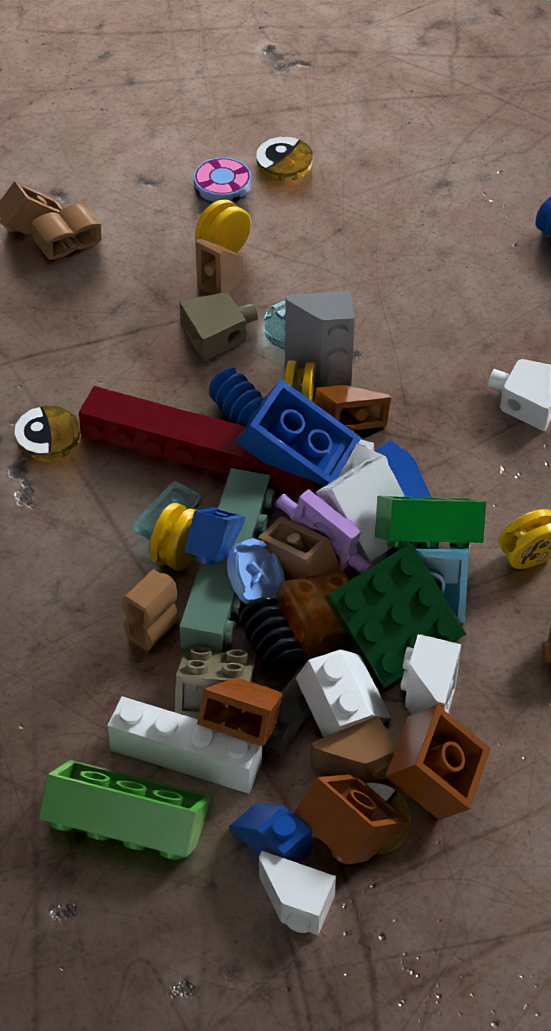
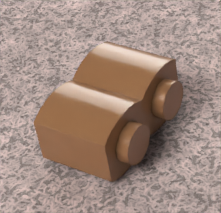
(66, 231)
(150, 609)

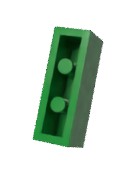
(430, 521)

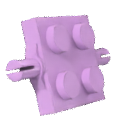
(320, 517)

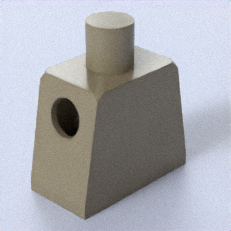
(215, 323)

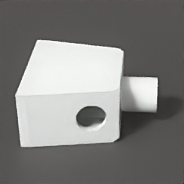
(525, 392)

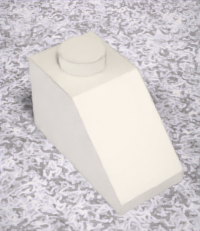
(297, 892)

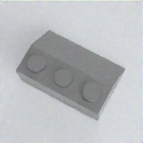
(321, 332)

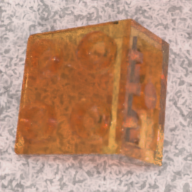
(307, 608)

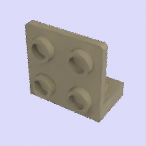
(203, 668)

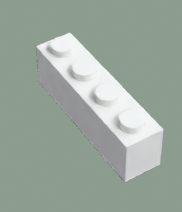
(183, 745)

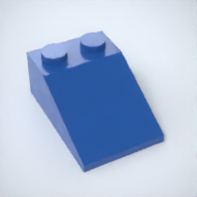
(297, 436)

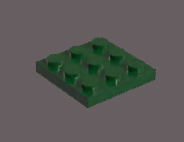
(388, 609)

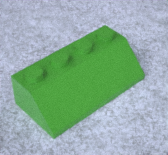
(124, 808)

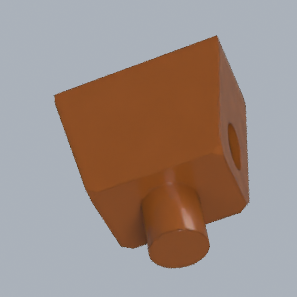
(247, 712)

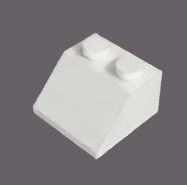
(430, 673)
(340, 692)

